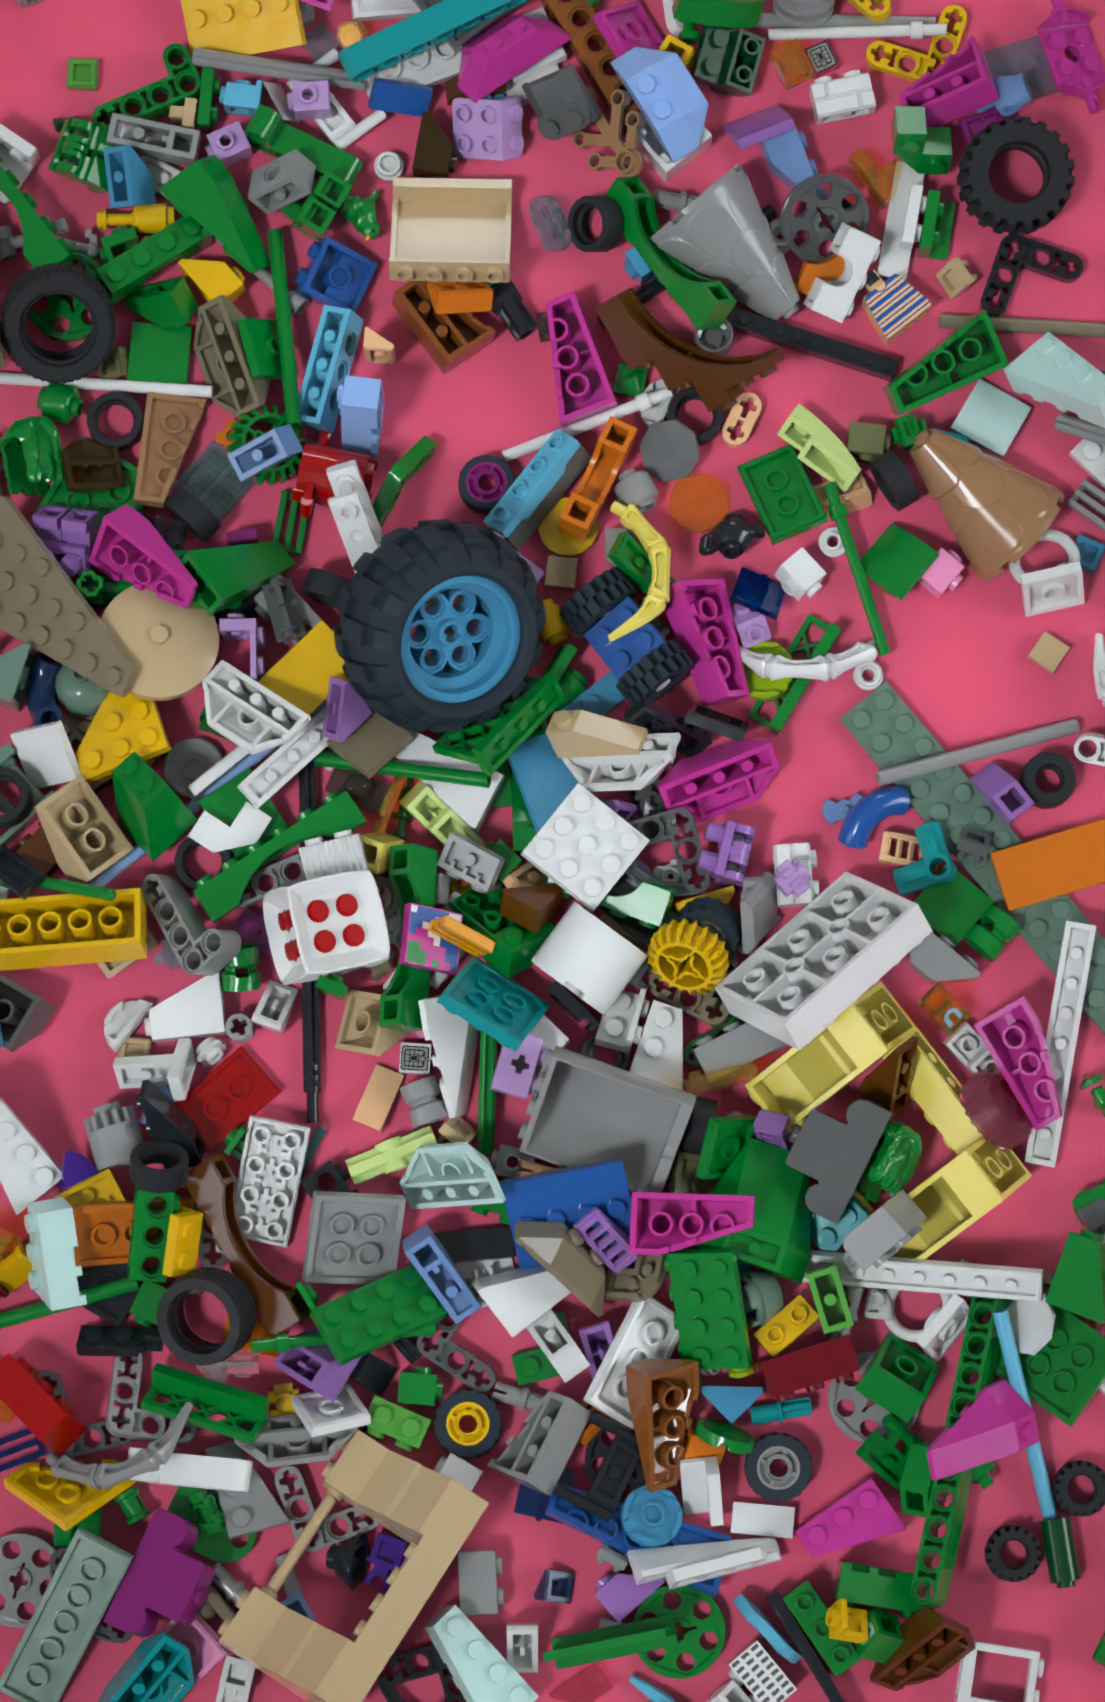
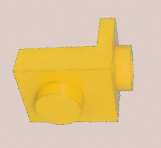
(847, 1623)

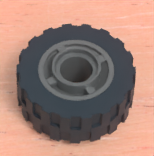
(719, 919)

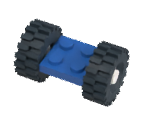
(639, 660)

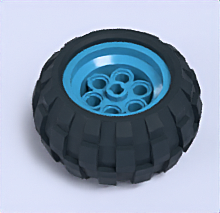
(487, 636)

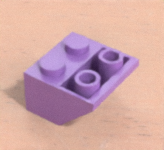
(316, 1368)

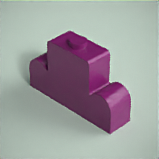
(161, 1578)

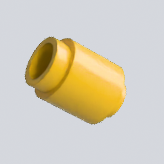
(555, 627)

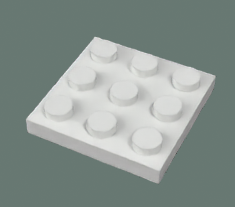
(585, 847)

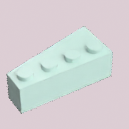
(1060, 377)

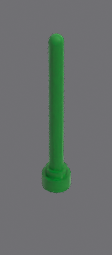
(77, 888)

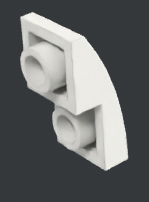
(971, 1050)

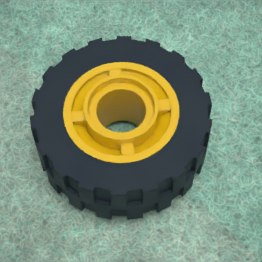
(467, 1404)

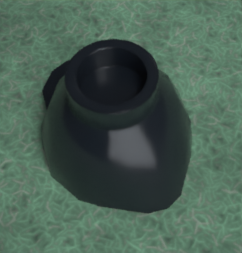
(350, 1560)

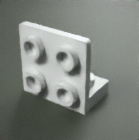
(17, 156)

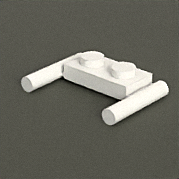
(340, 127)

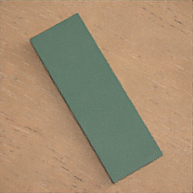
(65, 1619)

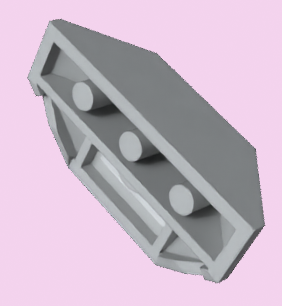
(289, 1443)

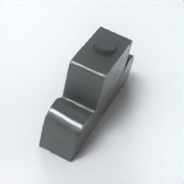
(836, 1153)

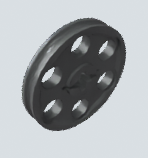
(811, 220)

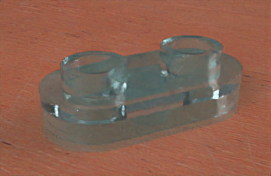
(550, 223)

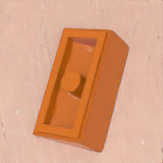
(460, 297)

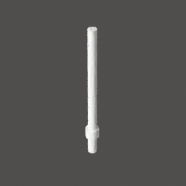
(915, 30)
(642, 402)

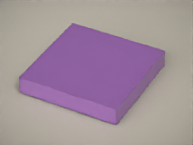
(759, 126)

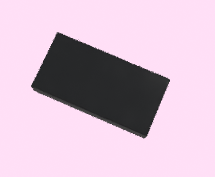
(18, 873)

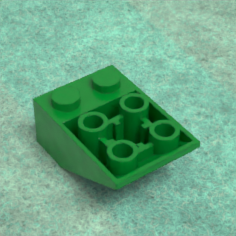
(514, 943)

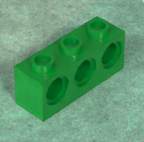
(140, 1245)
(811, 1616)

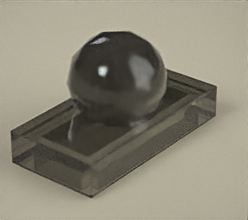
(364, 791)

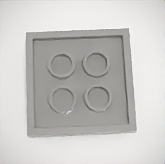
(353, 1237)

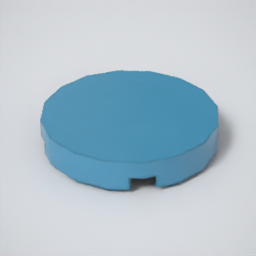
(651, 1517)

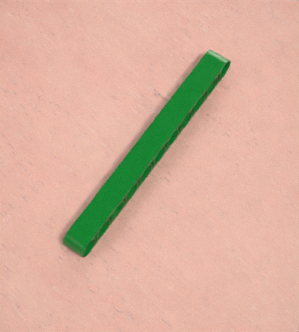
(959, 1484)

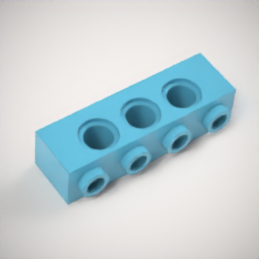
(327, 366)

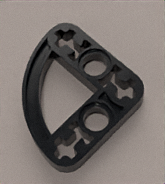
(435, 1665)

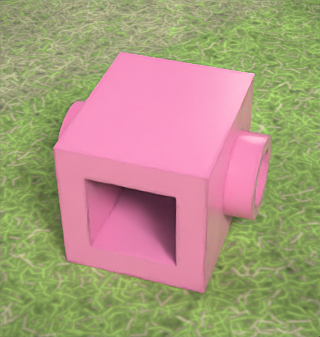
(943, 573)

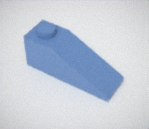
(440, 1273)

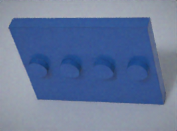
(568, 1196)

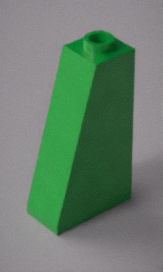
(235, 571)

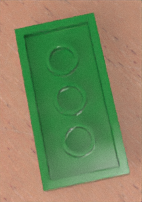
(377, 1314)

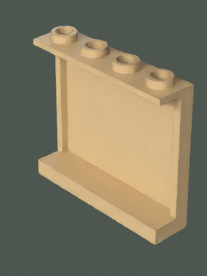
(451, 230)

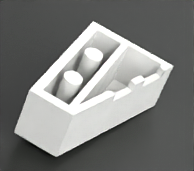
(661, 1046)

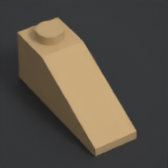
(591, 735)

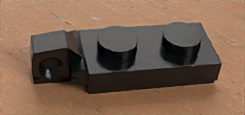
(117, 1341)

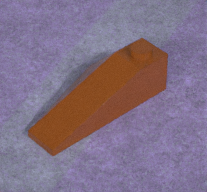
(660, 1408)

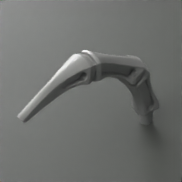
(109, 1474)

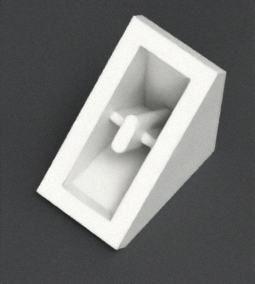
(275, 1007)
(523, 1647)

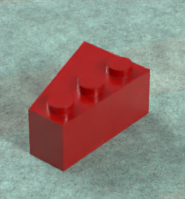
(37, 1406)

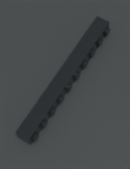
(812, 344)

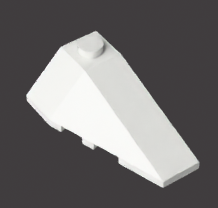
(454, 1052)

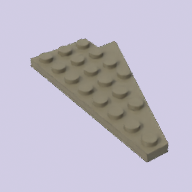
(50, 612)

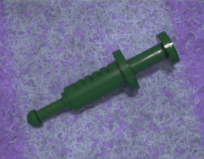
(403, 815)

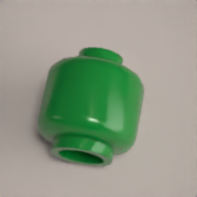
(60, 402)

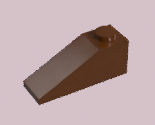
(892, 1079)

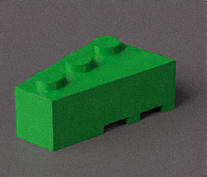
(876, 1587)

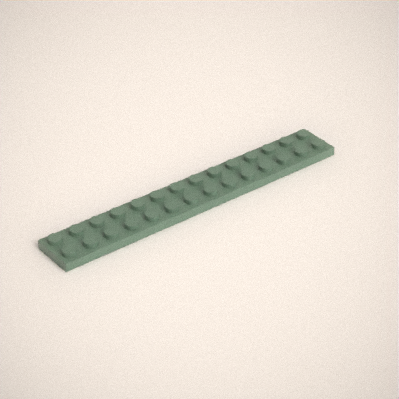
(897, 737)

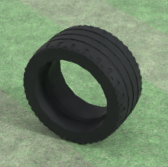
(182, 1339)

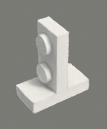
(162, 1070)

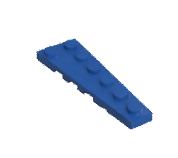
(614, 1535)

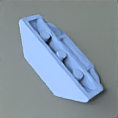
(665, 97)

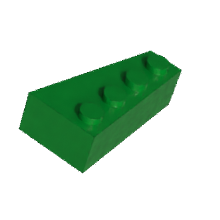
(952, 363)

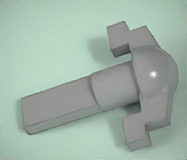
(88, 249)

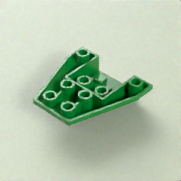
(780, 1217)

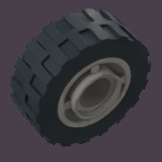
(783, 1486)

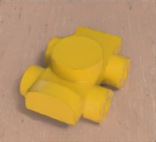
(282, 1398)

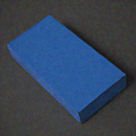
(400, 97)

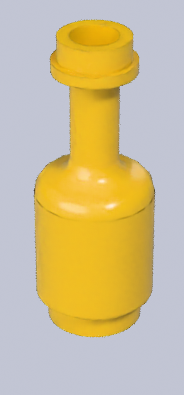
(144, 218)

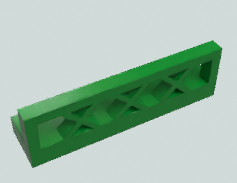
(801, 684)
(211, 1399)

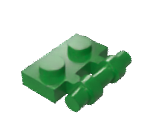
(882, 1454)

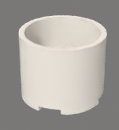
(589, 958)

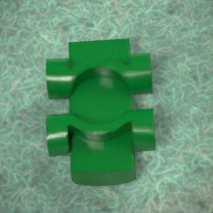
(208, 1512)

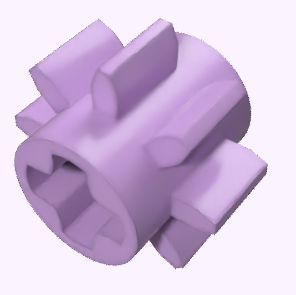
(792, 878)

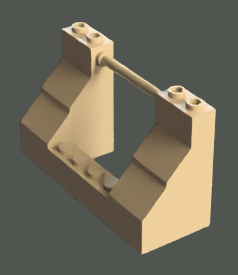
(409, 1501)

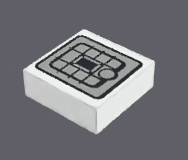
(415, 1058)

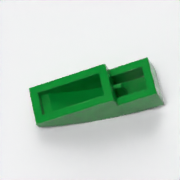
(719, 12)

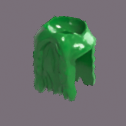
(32, 456)
(891, 1162)

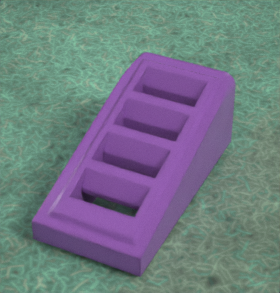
(773, 1129)
(615, 1257)

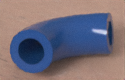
(870, 811)

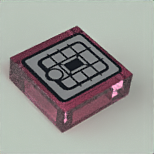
(822, 58)

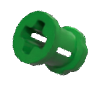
(132, 1505)

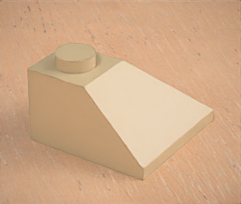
(360, 1026)

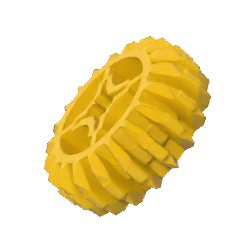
(688, 956)

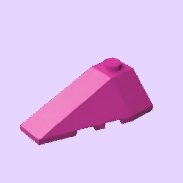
(135, 552)
(681, 1220)

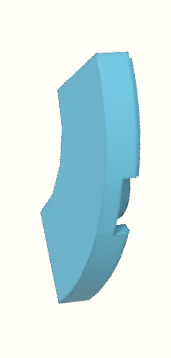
(767, 1629)

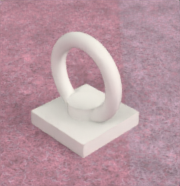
(1054, 586)
(940, 1328)

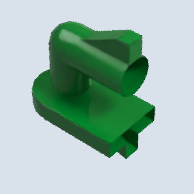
(1098, 1093)

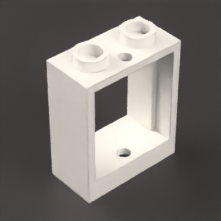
(967, 1668)

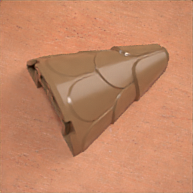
(985, 500)

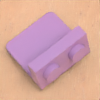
(488, 128)
(241, 628)

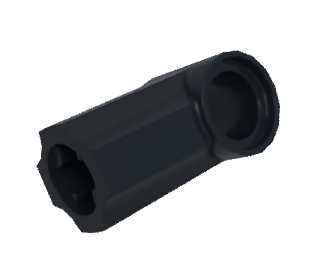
(511, 310)

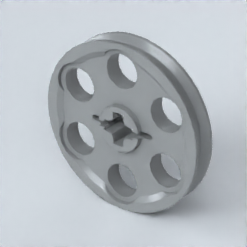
(851, 1424)
(35, 1575)

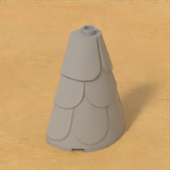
(732, 242)

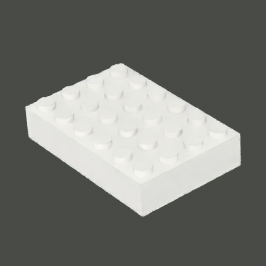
(823, 960)

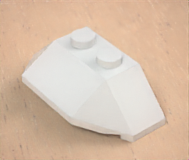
(249, 711)
(625, 771)

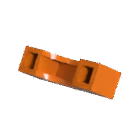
(598, 479)

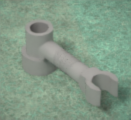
(9, 243)

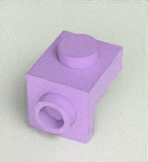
(750, 626)

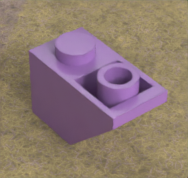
(1002, 792)

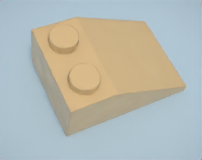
(81, 831)

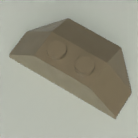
(224, 359)
(566, 1258)

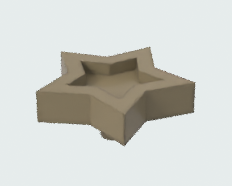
(386, 967)

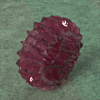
(995, 1110)

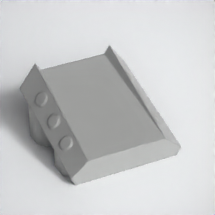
(757, 909)

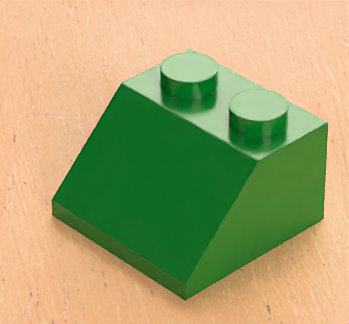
(898, 1377)

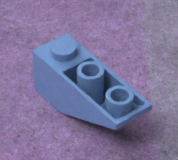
(789, 161)

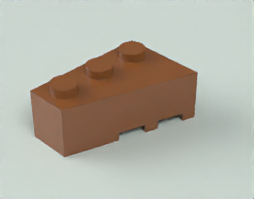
(444, 336)

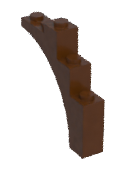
(647, 343)

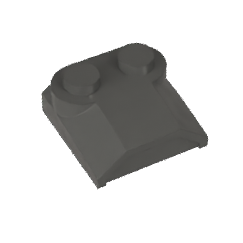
(561, 103)

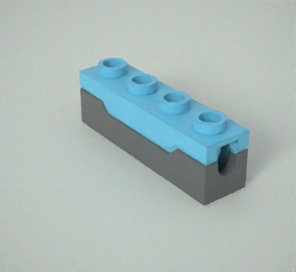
(538, 488)

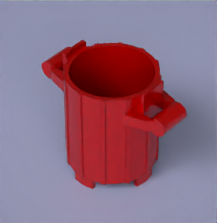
(312, 480)

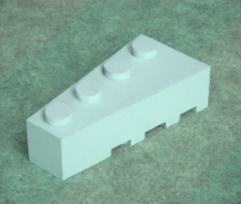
(474, 1662)

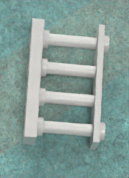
(353, 511)

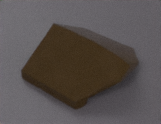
(91, 467)

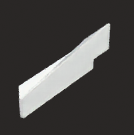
(701, 1561)

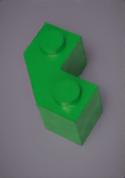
(920, 147)

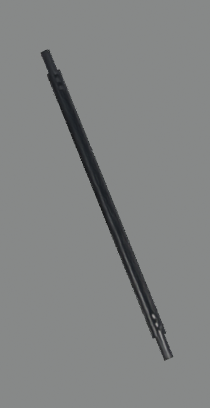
(310, 994)

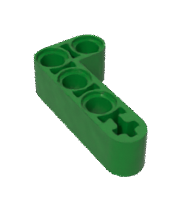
(145, 96)
(274, 137)

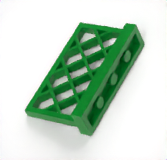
(507, 730)
(613, 1642)

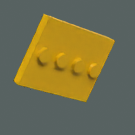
(243, 25)

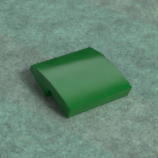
(897, 561)

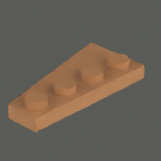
(166, 436)

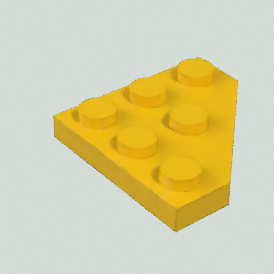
(119, 730)
(60, 1499)

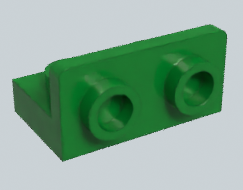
(936, 227)

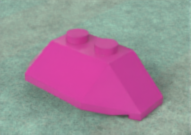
(505, 53)
(720, 778)

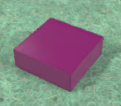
(241, 537)

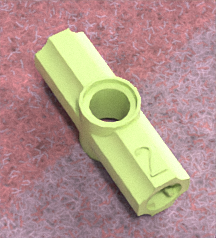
(388, 1155)

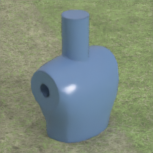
(1012, 94)

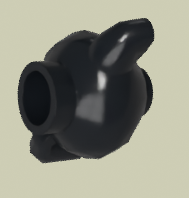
(730, 537)

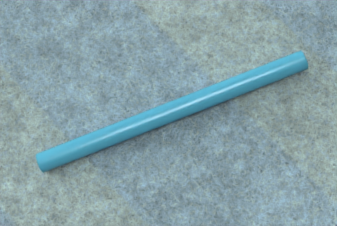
(1017, 1381)

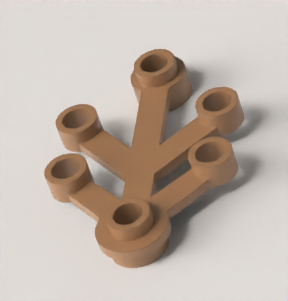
(612, 137)

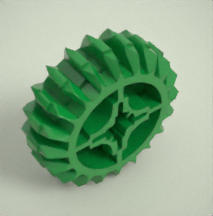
(243, 432)

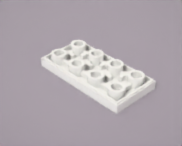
(270, 1179)

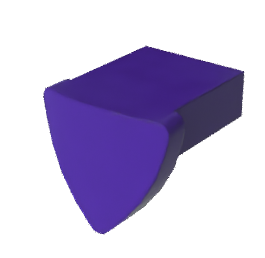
(75, 1170)

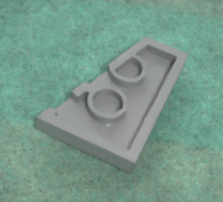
(247, 1511)

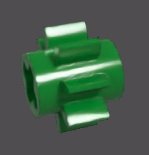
(906, 430)

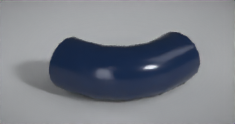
(41, 690)

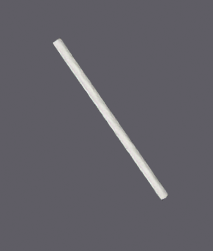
(114, 385)

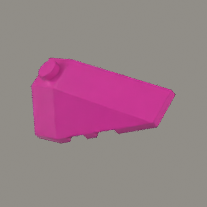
(1021, 1054)
(988, 1430)

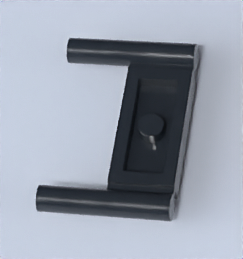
(612, 1474)

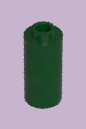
(1060, 1551)

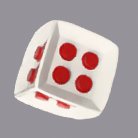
(326, 926)

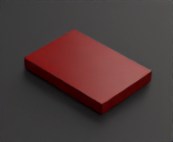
(228, 1097)

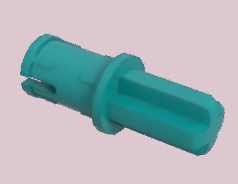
(781, 1410)

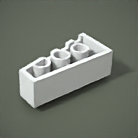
(24, 1163)

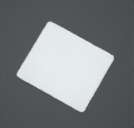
(280, 100)

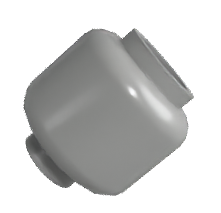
(637, 489)

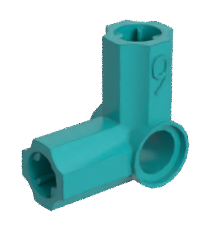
(933, 850)

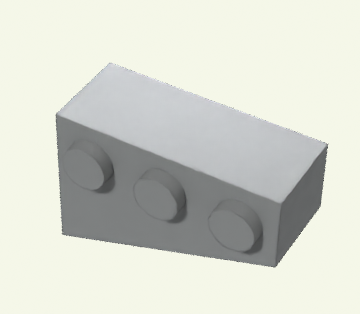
(544, 1444)

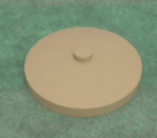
(164, 641)

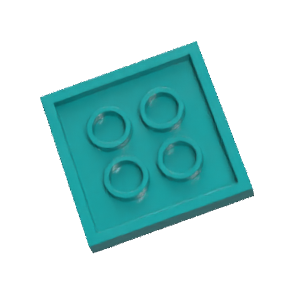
(493, 1003)

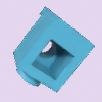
(242, 97)

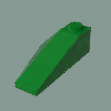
(213, 200)

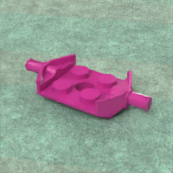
(1069, 31)

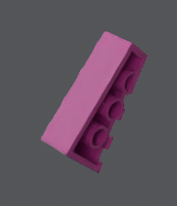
(706, 632)

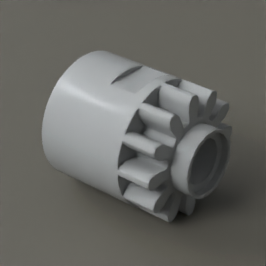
(112, 1135)

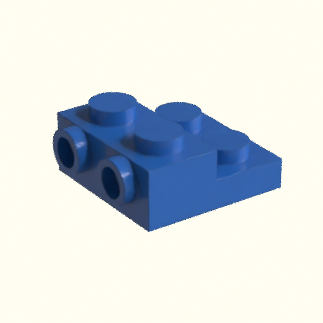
(335, 275)

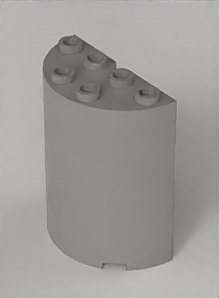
(601, 1113)

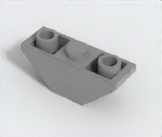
(940, 963)

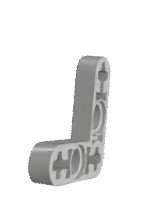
(135, 1416)
(325, 1534)

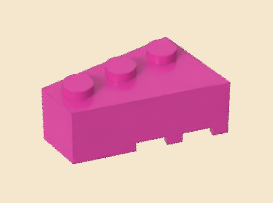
(954, 87)
(849, 1521)

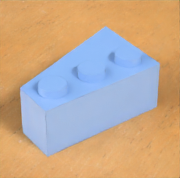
(361, 414)

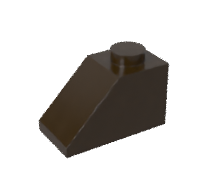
(433, 151)

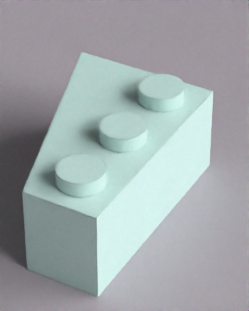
(53, 1253)

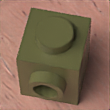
(867, 441)

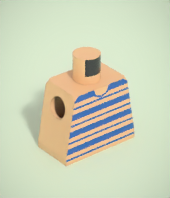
(893, 305)

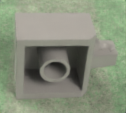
(882, 1233)

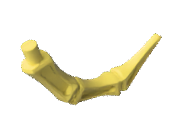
(659, 557)

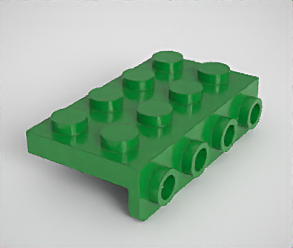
(709, 1308)

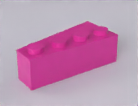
(578, 368)

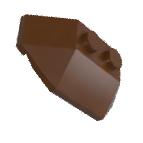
(929, 1649)

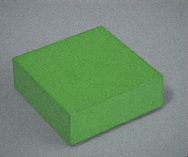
(82, 74)

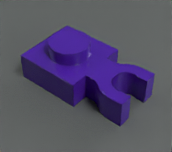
(386, 1556)

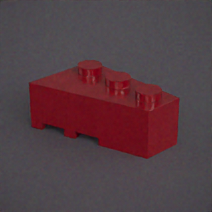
(808, 1368)

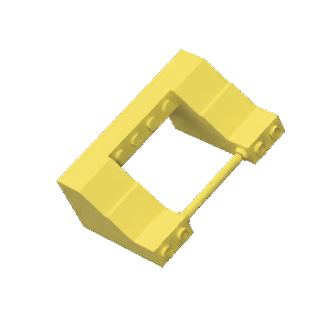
(854, 1042)

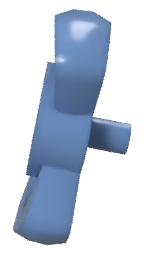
(838, 811)

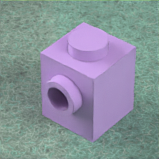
(310, 100)
(229, 144)

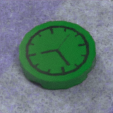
(723, 1433)

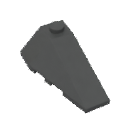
(21, 1014)

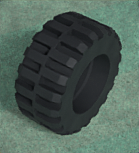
(1043, 148)

